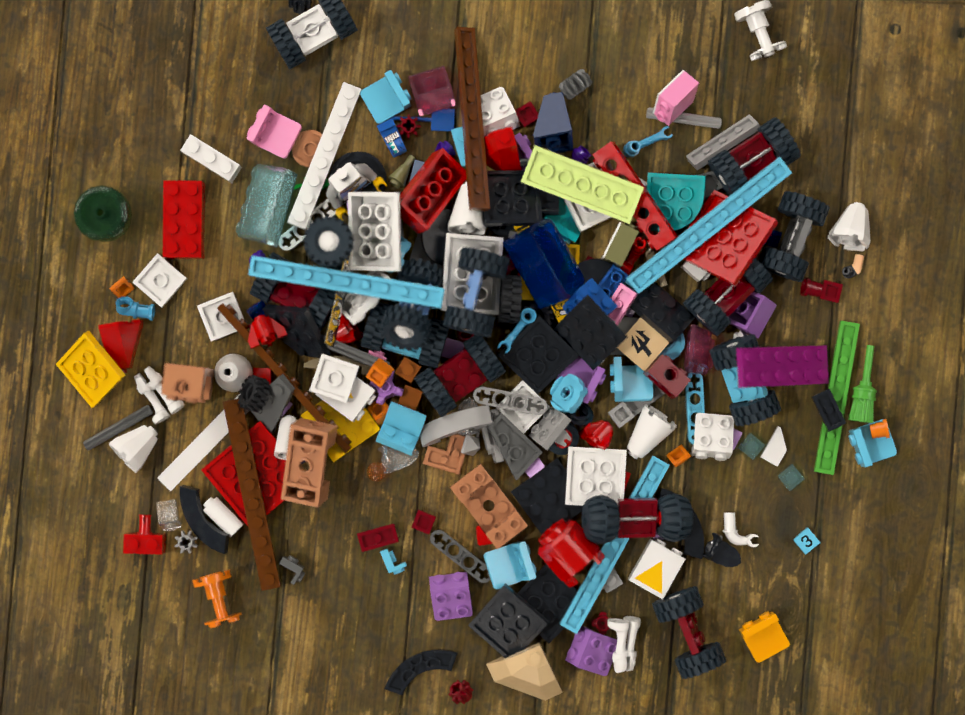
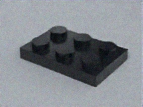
(662, 312)

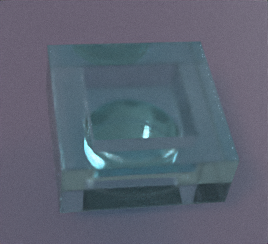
(751, 446)
(790, 477)

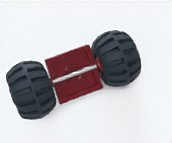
(637, 518)

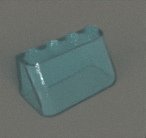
(266, 204)

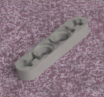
(510, 398)

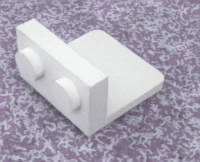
(497, 111)
(713, 436)

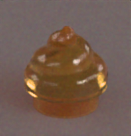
(375, 471)

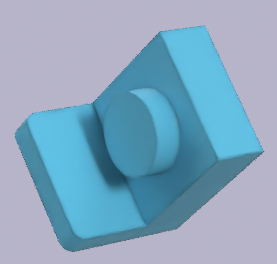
(389, 559)

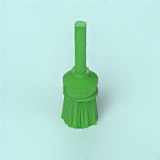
(864, 394)

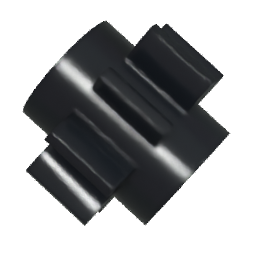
(300, 6)

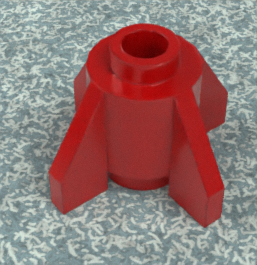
(264, 330)
(347, 331)
(597, 434)

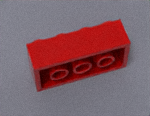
(430, 190)
(183, 219)

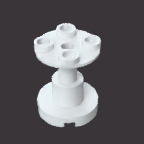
(757, 23)

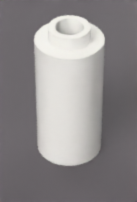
(283, 436)
(222, 516)

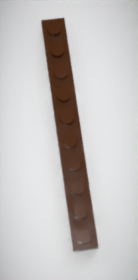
(472, 119)
(279, 369)
(252, 495)

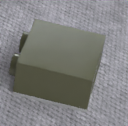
(620, 244)

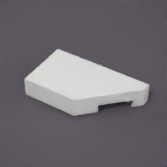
(775, 448)

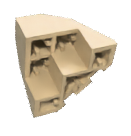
(526, 672)

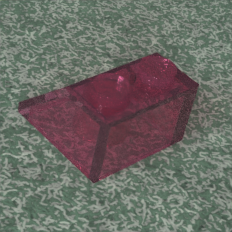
(432, 90)
(697, 349)

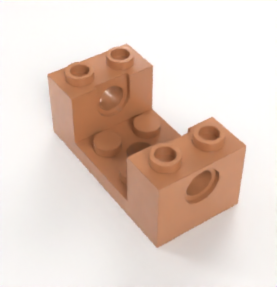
(179, 377)
(307, 442)
(501, 522)

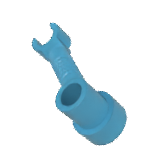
(630, 152)
(519, 327)

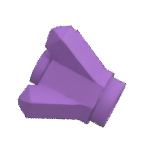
(387, 391)

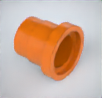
(880, 429)

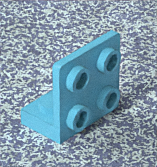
(401, 428)

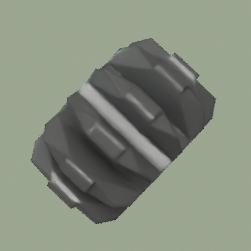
(575, 84)

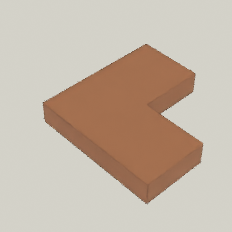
(447, 460)

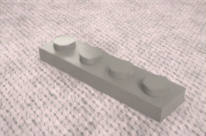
(723, 141)

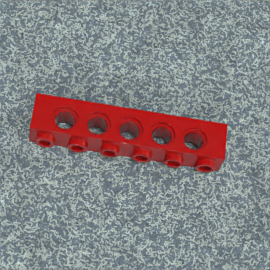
(666, 233)

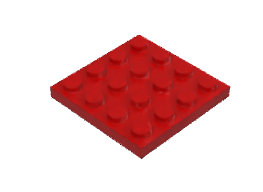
(735, 245)
(270, 470)

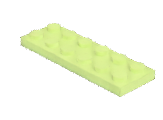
(582, 184)

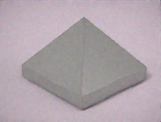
(470, 445)

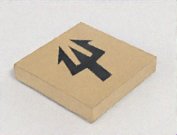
(643, 344)

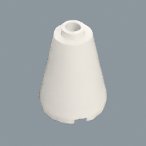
(464, 219)
(240, 370)
(649, 432)

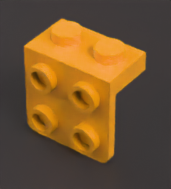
(764, 636)

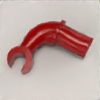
(637, 249)

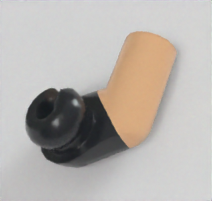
(855, 268)

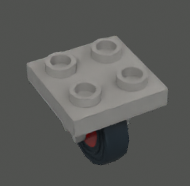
(555, 432)

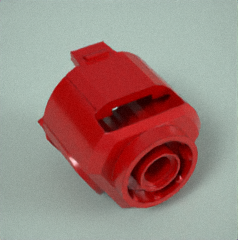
(567, 550)

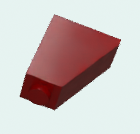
(502, 150)
(121, 341)

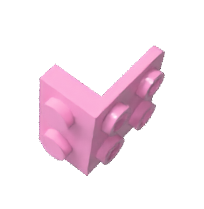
(273, 132)

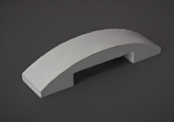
(629, 409)
(455, 423)

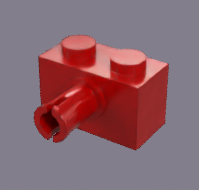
(144, 541)

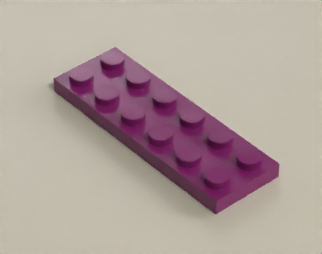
(782, 366)

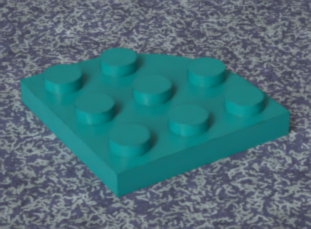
(677, 197)

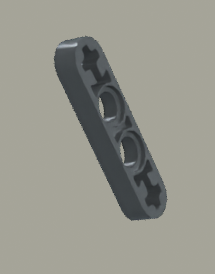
(463, 553)

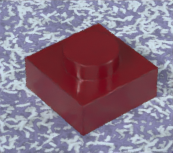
(527, 114)
(831, 291)
(423, 522)

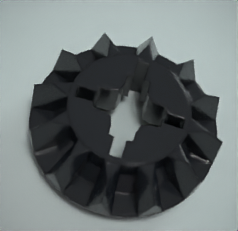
(586, 415)

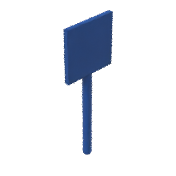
(440, 121)

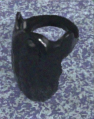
(721, 552)

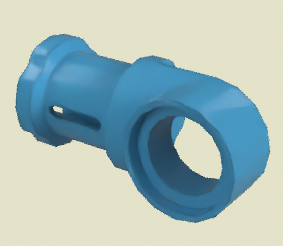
(135, 309)

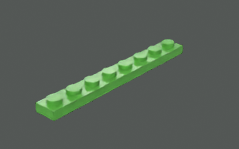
(839, 387)

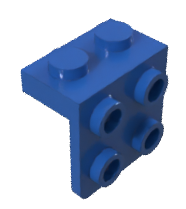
(596, 293)

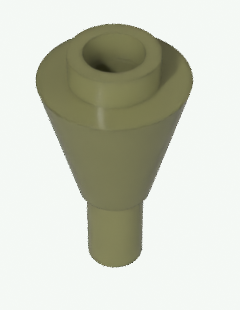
(400, 175)

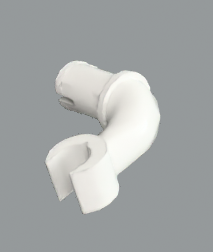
(731, 532)

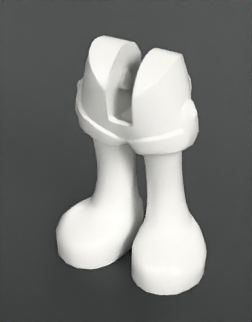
(148, 389)
(625, 656)

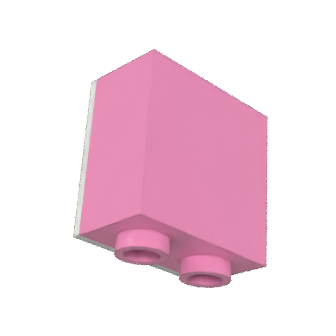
(675, 97)

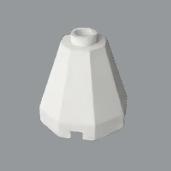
(852, 228)
(135, 446)

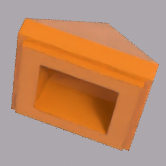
(122, 287)
(678, 456)

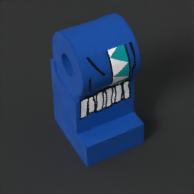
(392, 138)

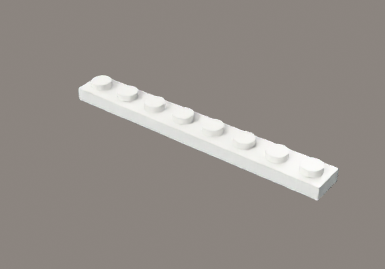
(324, 156)

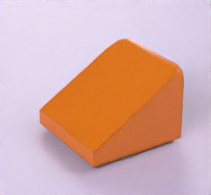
(379, 372)
(378, 411)

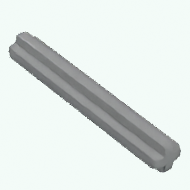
(692, 119)

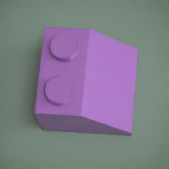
(753, 314)

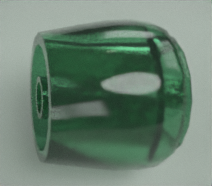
(102, 213)

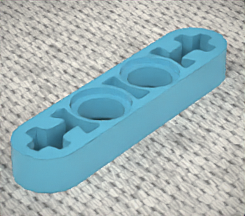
(691, 408)

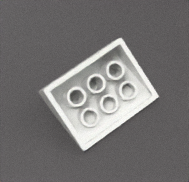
(376, 230)
(456, 279)

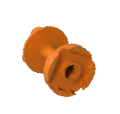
(215, 590)

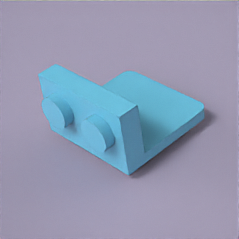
(386, 97)
(629, 383)
(869, 449)
(510, 564)

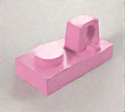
(623, 298)

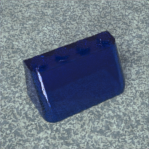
(544, 263)

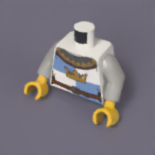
(350, 179)

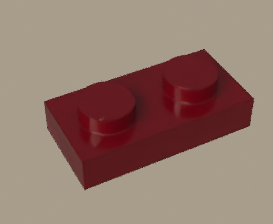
(377, 537)

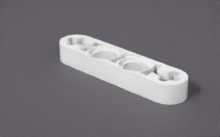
(287, 234)

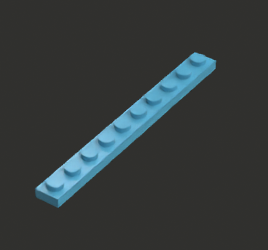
(709, 225)
(346, 282)
(612, 550)

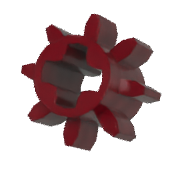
(404, 123)
(460, 692)

